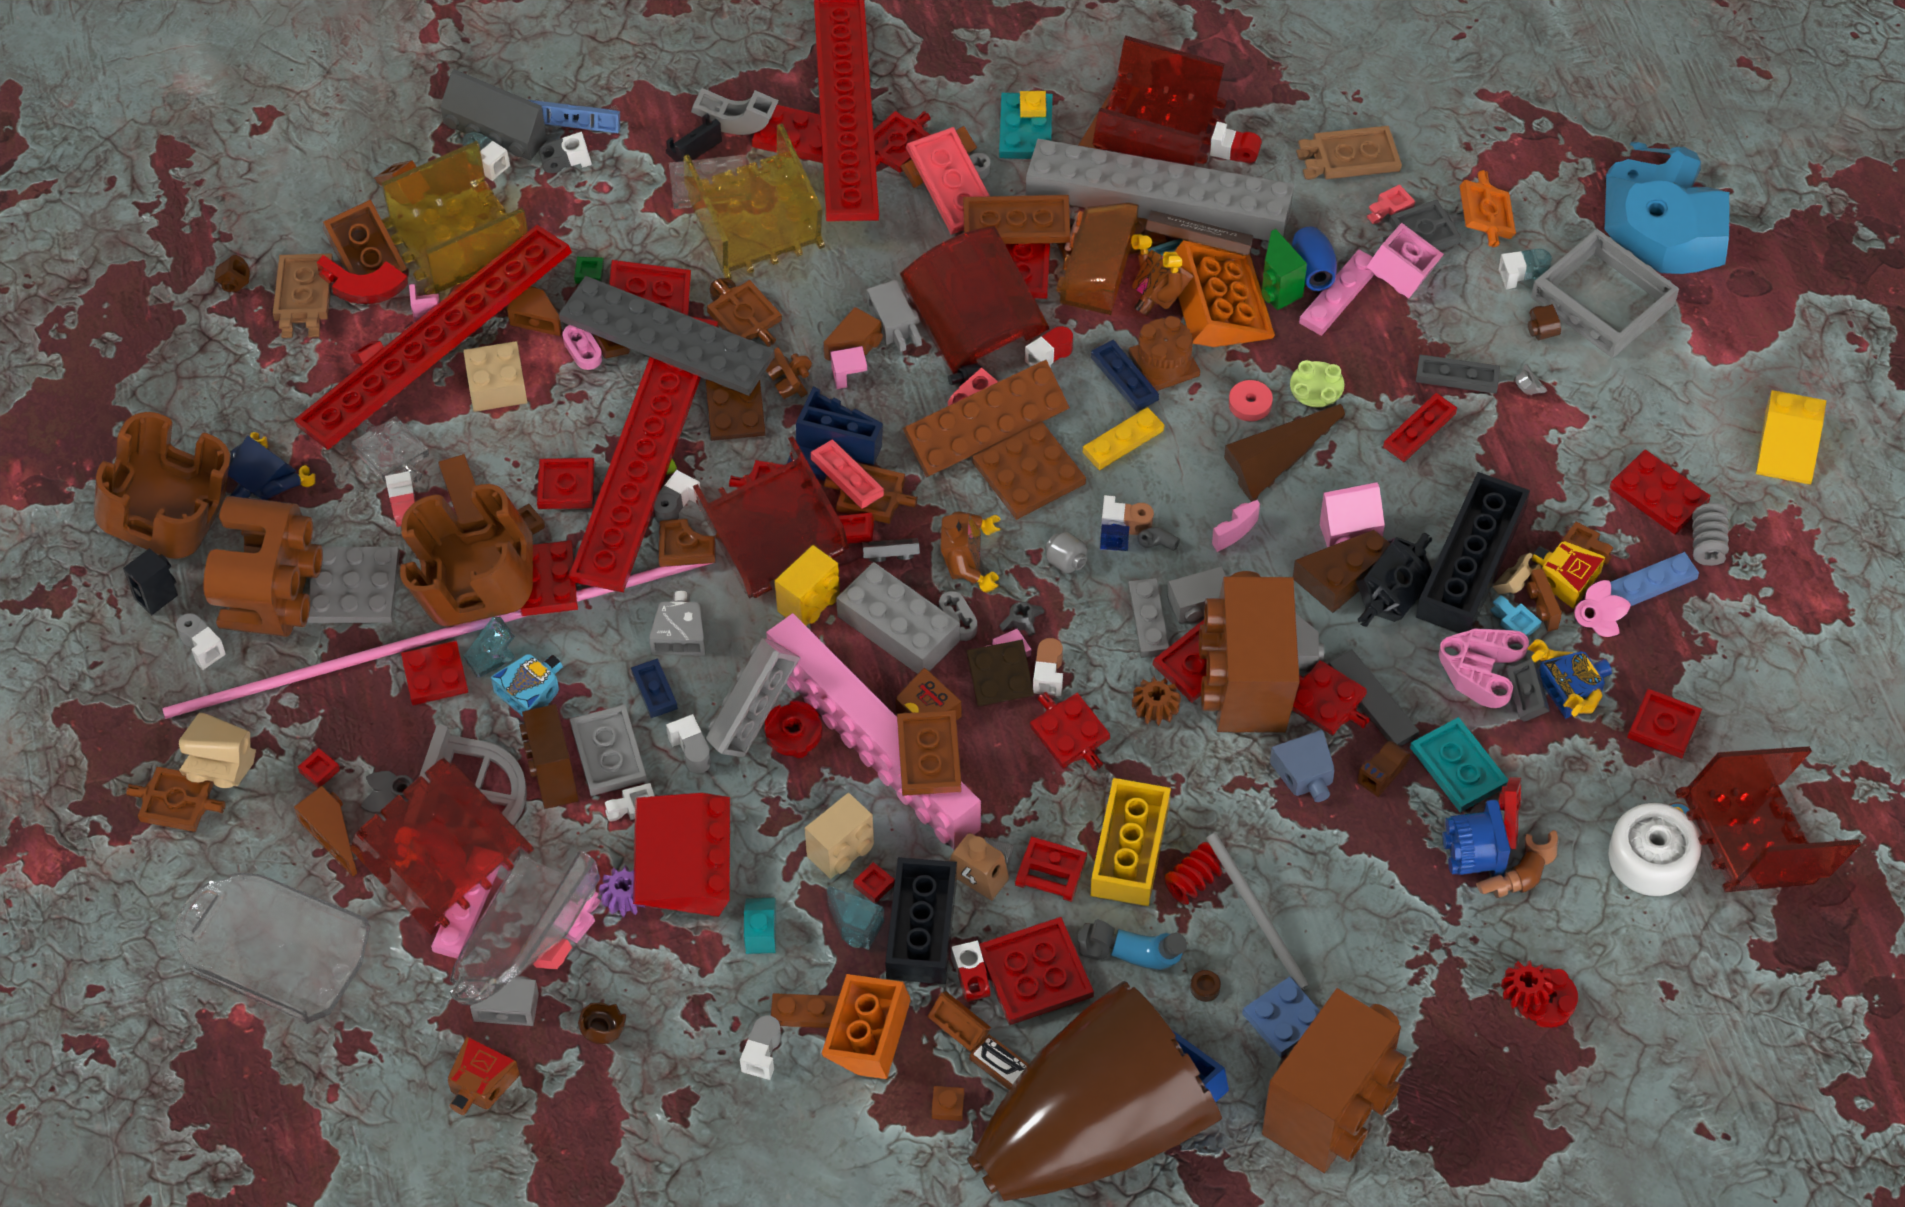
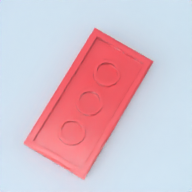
(947, 174)

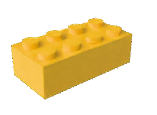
(1130, 842)

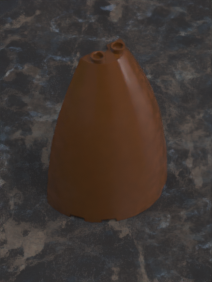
(1094, 1102)

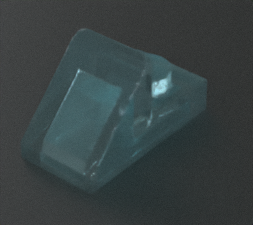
(490, 648)

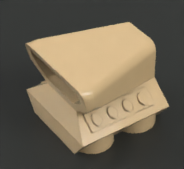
(216, 751)

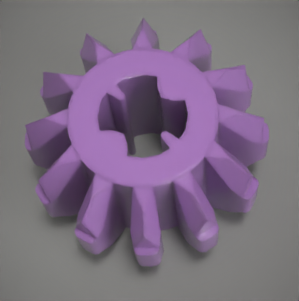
(613, 892)

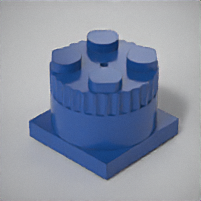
(1477, 842)

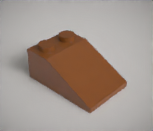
(362, 240)

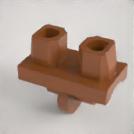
(791, 383)

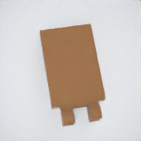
(1349, 153)
(300, 293)

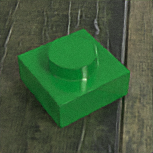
(590, 267)

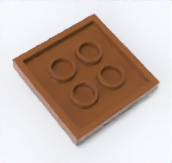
(1029, 470)

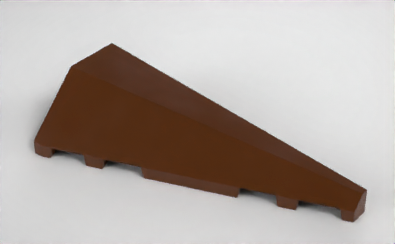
(1267, 454)

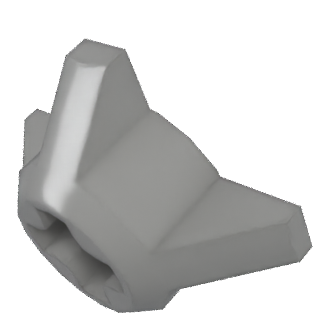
(1529, 382)

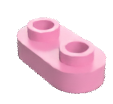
(582, 349)

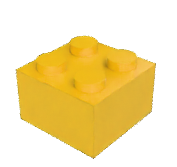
(808, 586)

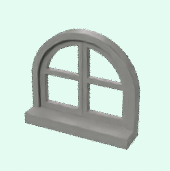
(445, 745)

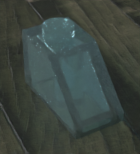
(855, 917)

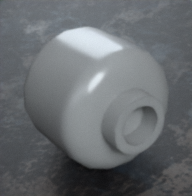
(1066, 552)

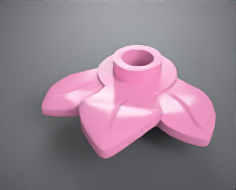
(1606, 609)

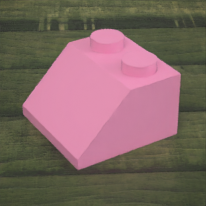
(1404, 260)
(1351, 513)

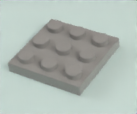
(355, 585)

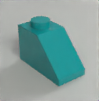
(760, 925)

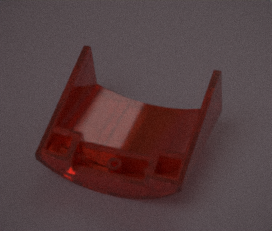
(971, 297)

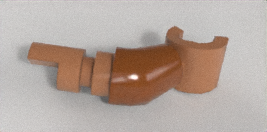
(1527, 872)

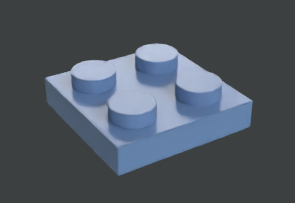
(1281, 1015)

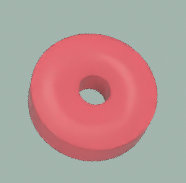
(1254, 391)

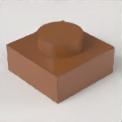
(948, 1103)

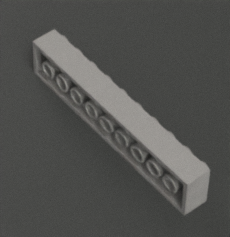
(1176, 189)

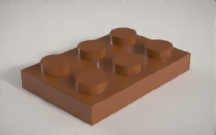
(929, 753)

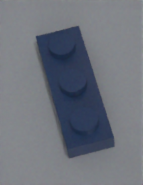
(1124, 375)

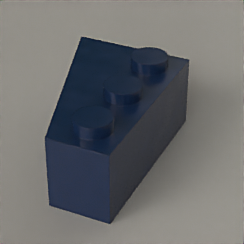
(828, 420)

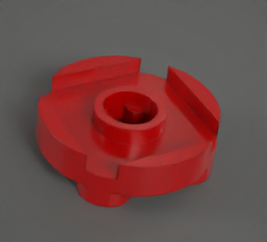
(797, 743)
(1562, 1004)

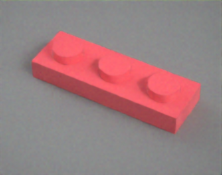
(847, 474)

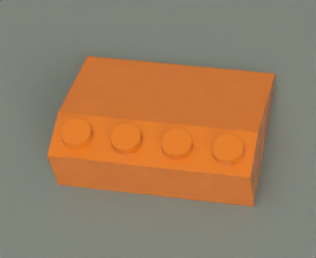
(1223, 297)

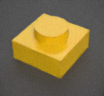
(1032, 103)

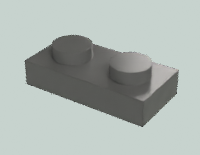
(902, 548)
(1528, 690)

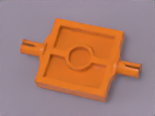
(1487, 209)

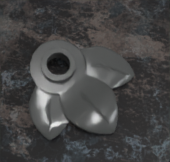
(386, 788)

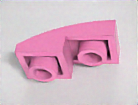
(1242, 521)

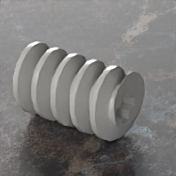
(1710, 534)

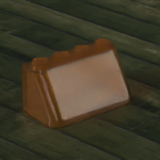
(1098, 256)

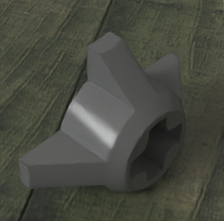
(1024, 621)

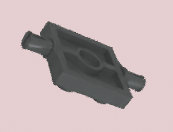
(1430, 223)

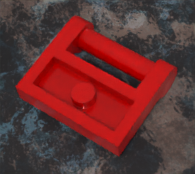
(1052, 860)

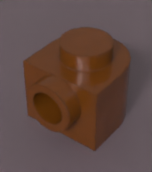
(232, 274)
(1544, 322)

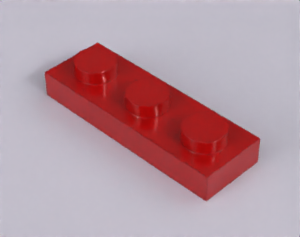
(1420, 427)

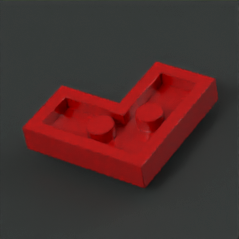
(1510, 803)

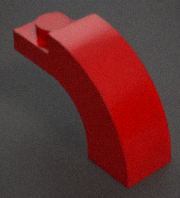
(366, 288)

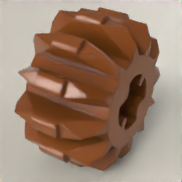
(1156, 700)

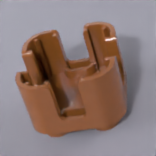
(160, 492)
(469, 564)
(270, 575)

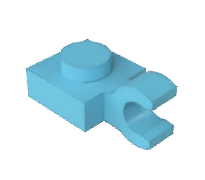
(1515, 618)

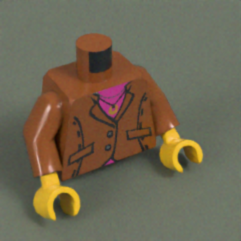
(1159, 276)
(962, 547)

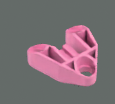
(1475, 660)

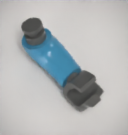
(1141, 950)

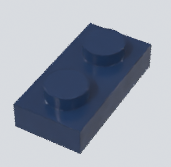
(654, 688)

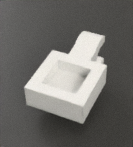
(619, 807)

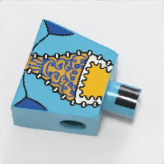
(527, 683)

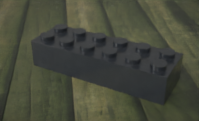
(1473, 553)

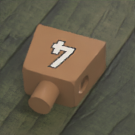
(980, 866)

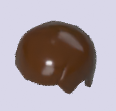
(601, 1023)

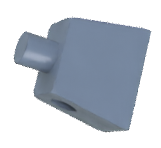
(1305, 765)

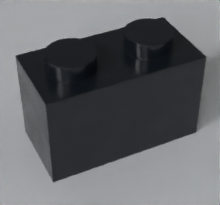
(151, 581)

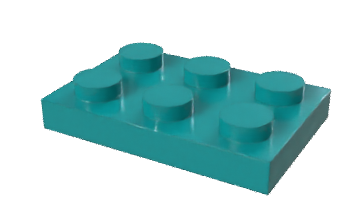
(1019, 133)
(1459, 764)

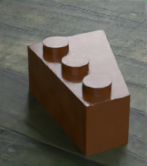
(1333, 571)
(549, 756)

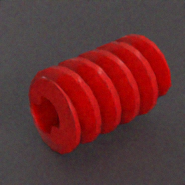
(1193, 873)

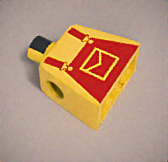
(1569, 570)

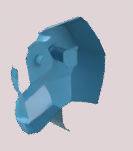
(1663, 216)

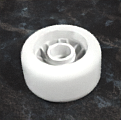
(1654, 849)

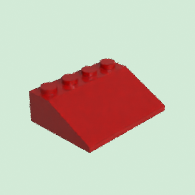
(682, 852)

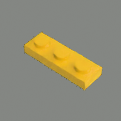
(1123, 438)

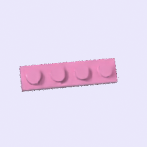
(1336, 298)
(452, 939)

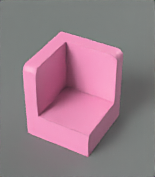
(421, 304)
(847, 362)

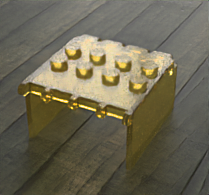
(758, 210)
(449, 218)

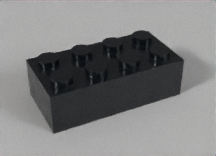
(921, 920)

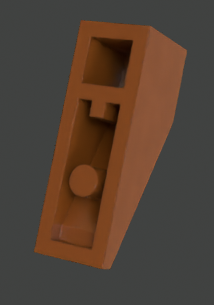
(324, 820)

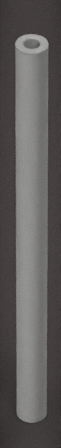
(1257, 911)

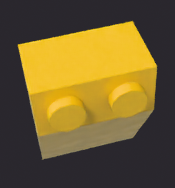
(1790, 437)

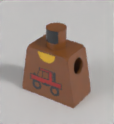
(927, 694)

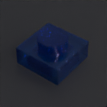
(1114, 537)

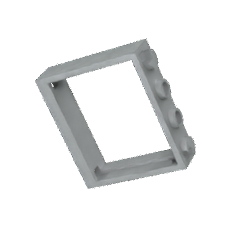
(1586, 322)

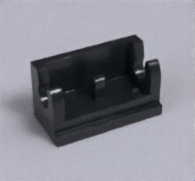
(696, 142)

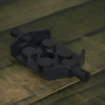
(1380, 588)

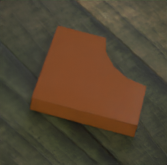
(684, 546)

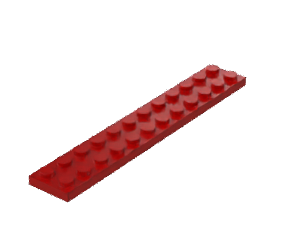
(845, 111)
(432, 337)
(635, 476)

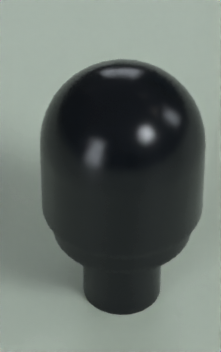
(964, 374)

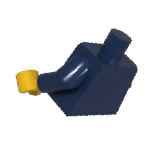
(262, 471)

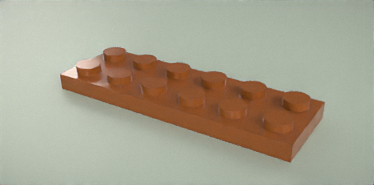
(985, 418)

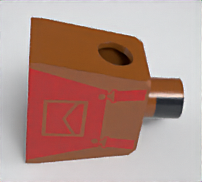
(479, 1076)

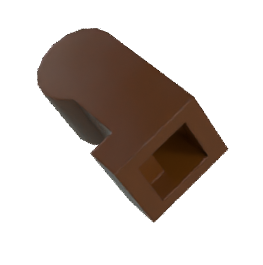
(1383, 768)

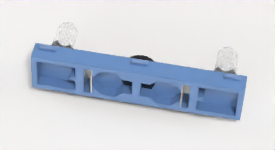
(580, 116)

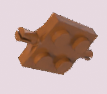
(744, 311)
(883, 507)
(174, 800)

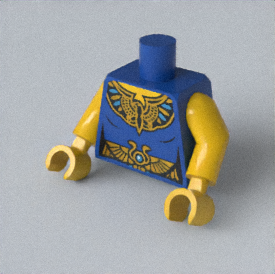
(1571, 678)

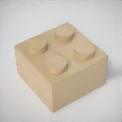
(495, 376)
(839, 836)

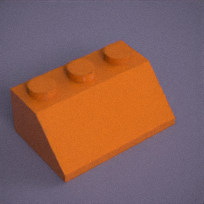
(867, 1025)

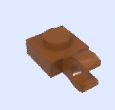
(1588, 539)

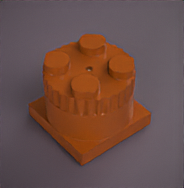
(1165, 353)

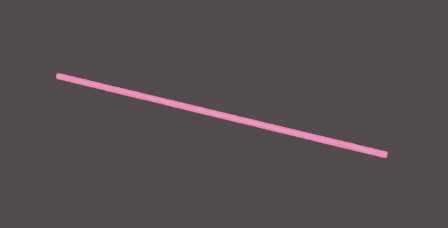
(393, 648)

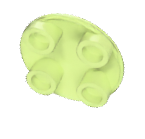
(1317, 383)

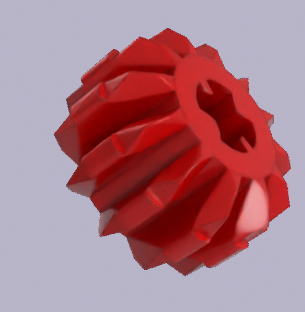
(1538, 983)

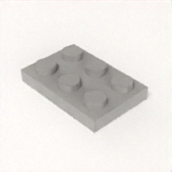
(608, 750)

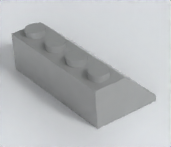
(751, 698)

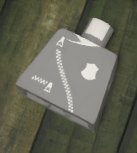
(678, 628)

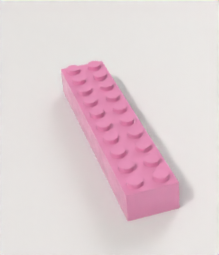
(868, 729)

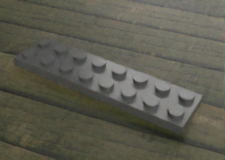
(667, 335)

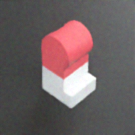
(400, 494)

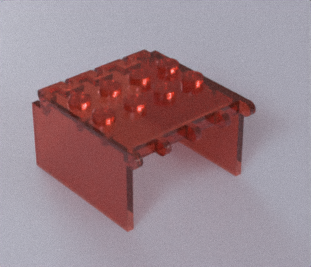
(1160, 104)
(773, 522)
(1751, 829)
(438, 844)

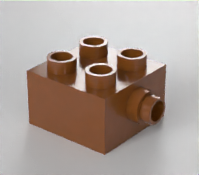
(1250, 653)
(1334, 1081)

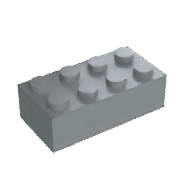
(898, 619)

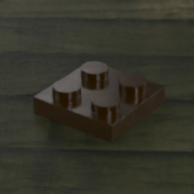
(1000, 673)

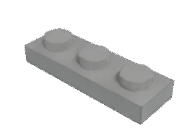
(1148, 617)

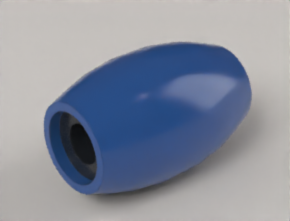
(1319, 256)

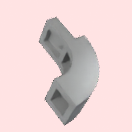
(736, 116)

